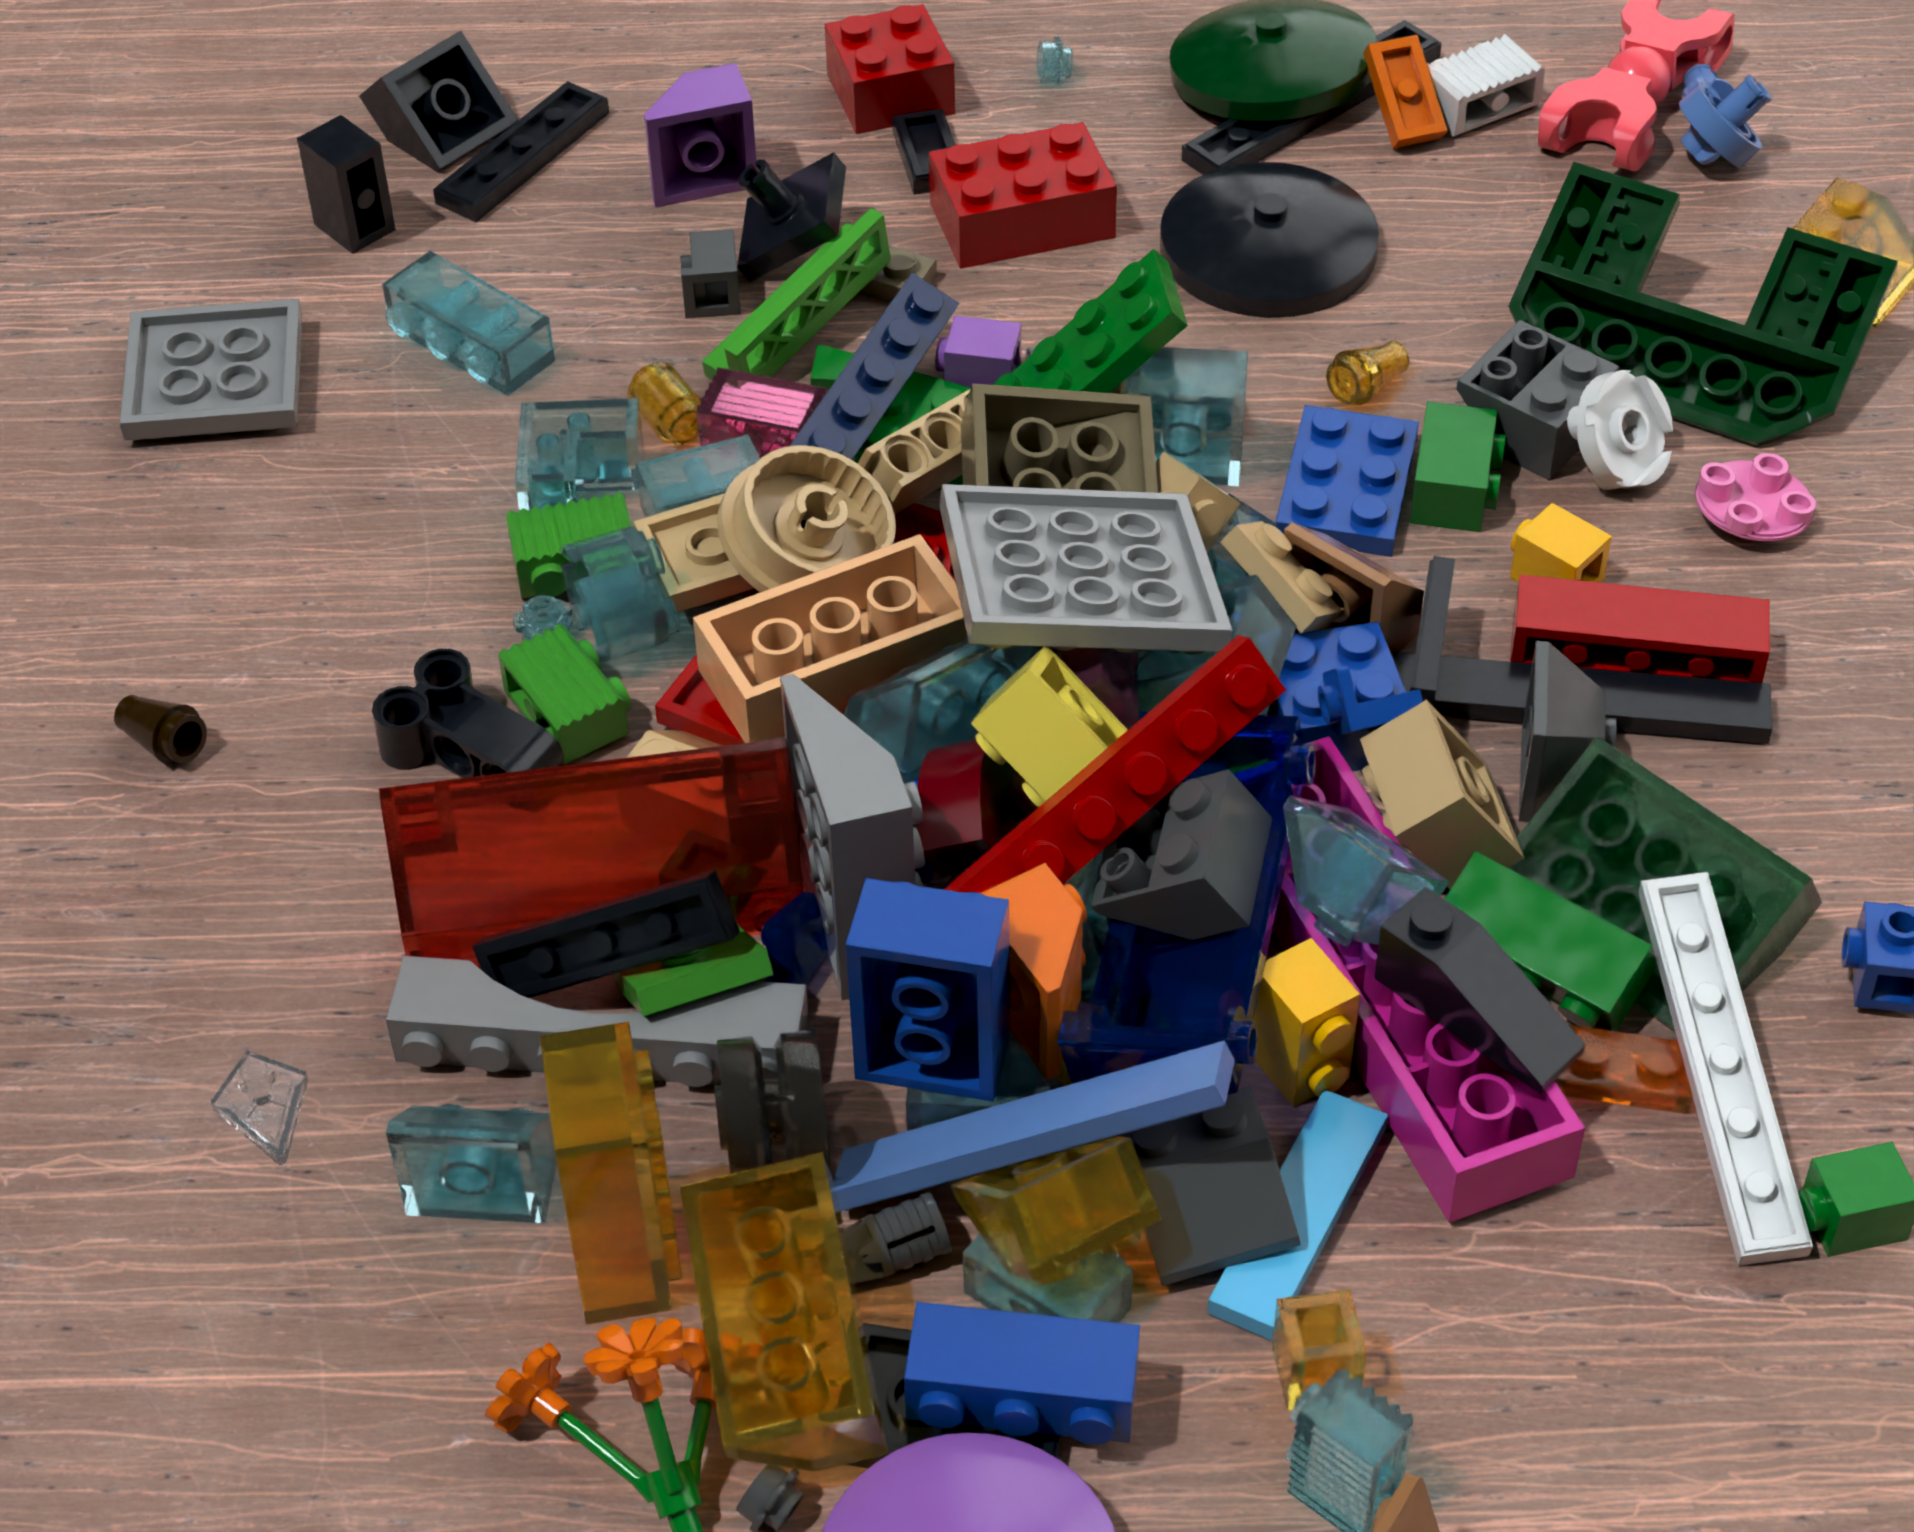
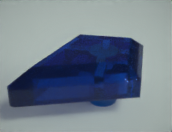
(795, 940)

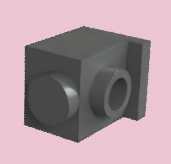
(710, 275)

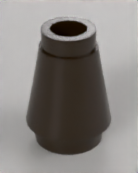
(162, 728)

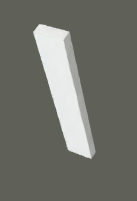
(1724, 1070)

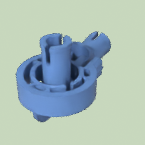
(1721, 116)

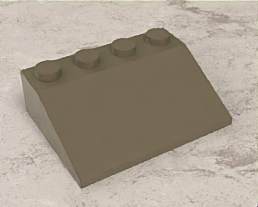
(1058, 439)

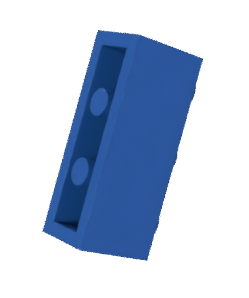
(1022, 1373)

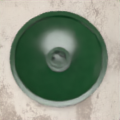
(1272, 59)

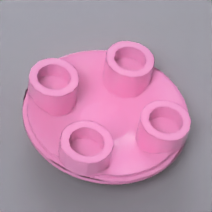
(1755, 498)

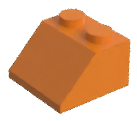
(1044, 961)

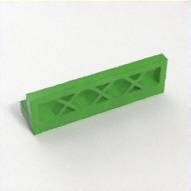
(805, 300)

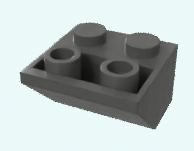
(1533, 386)
(1188, 861)

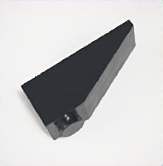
(1474, 989)

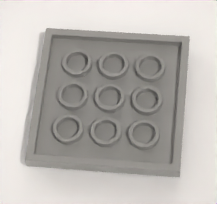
(1082, 569)

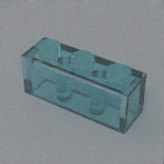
(468, 323)

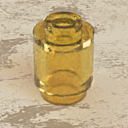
(666, 402)

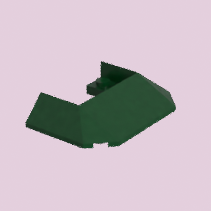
(1714, 373)

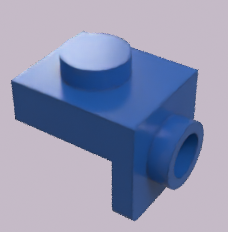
(1340, 705)

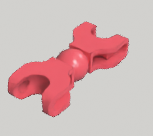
(1623, 99)

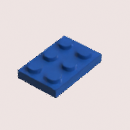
(1349, 477)

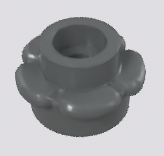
(771, 1498)

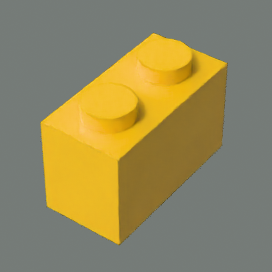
(1305, 1023)

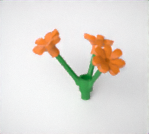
(637, 1359)

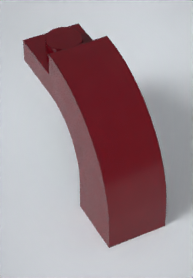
(966, 804)

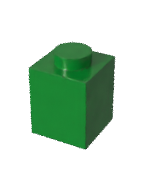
(1858, 1199)

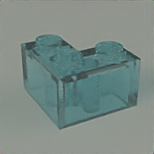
(577, 449)

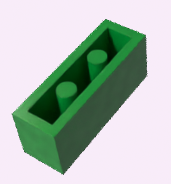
(1557, 944)

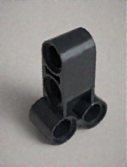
(457, 724)

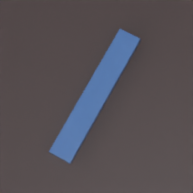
(1035, 1126)

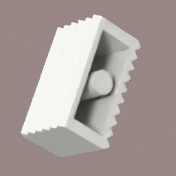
(1486, 84)

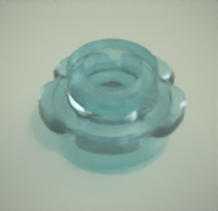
(1053, 61)
(542, 613)

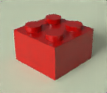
(889, 66)

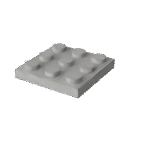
(212, 369)

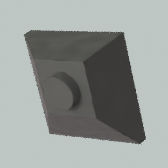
(1558, 725)

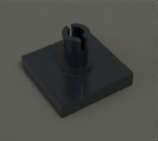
(788, 214)

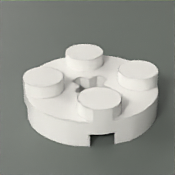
(1596, 423)

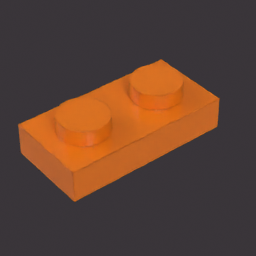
(1405, 91)

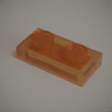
(1628, 1071)

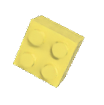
(1045, 725)

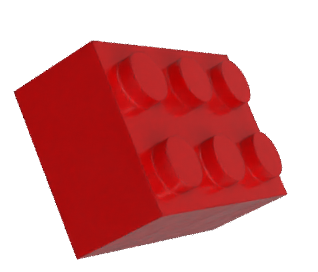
(1022, 194)

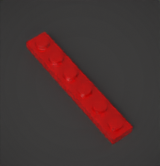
(1134, 770)

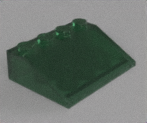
(1625, 825)

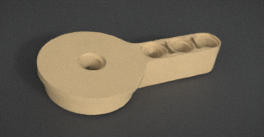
(845, 503)

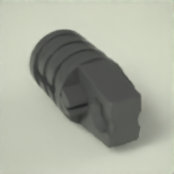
(897, 1239)

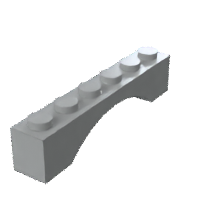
(466, 1019)

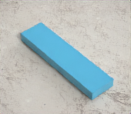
(1318, 1184)

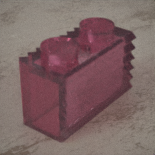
(755, 405)

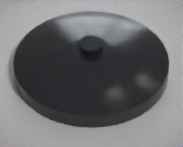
(1269, 239)

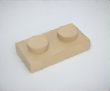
(1300, 591)

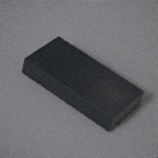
(917, 136)

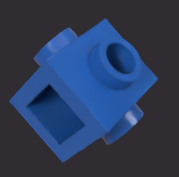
(1882, 957)

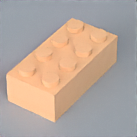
(830, 630)

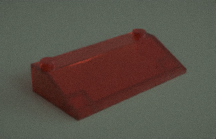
(566, 837)

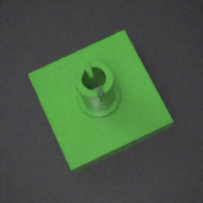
(694, 974)

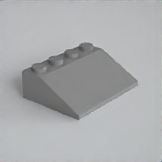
(848, 813)

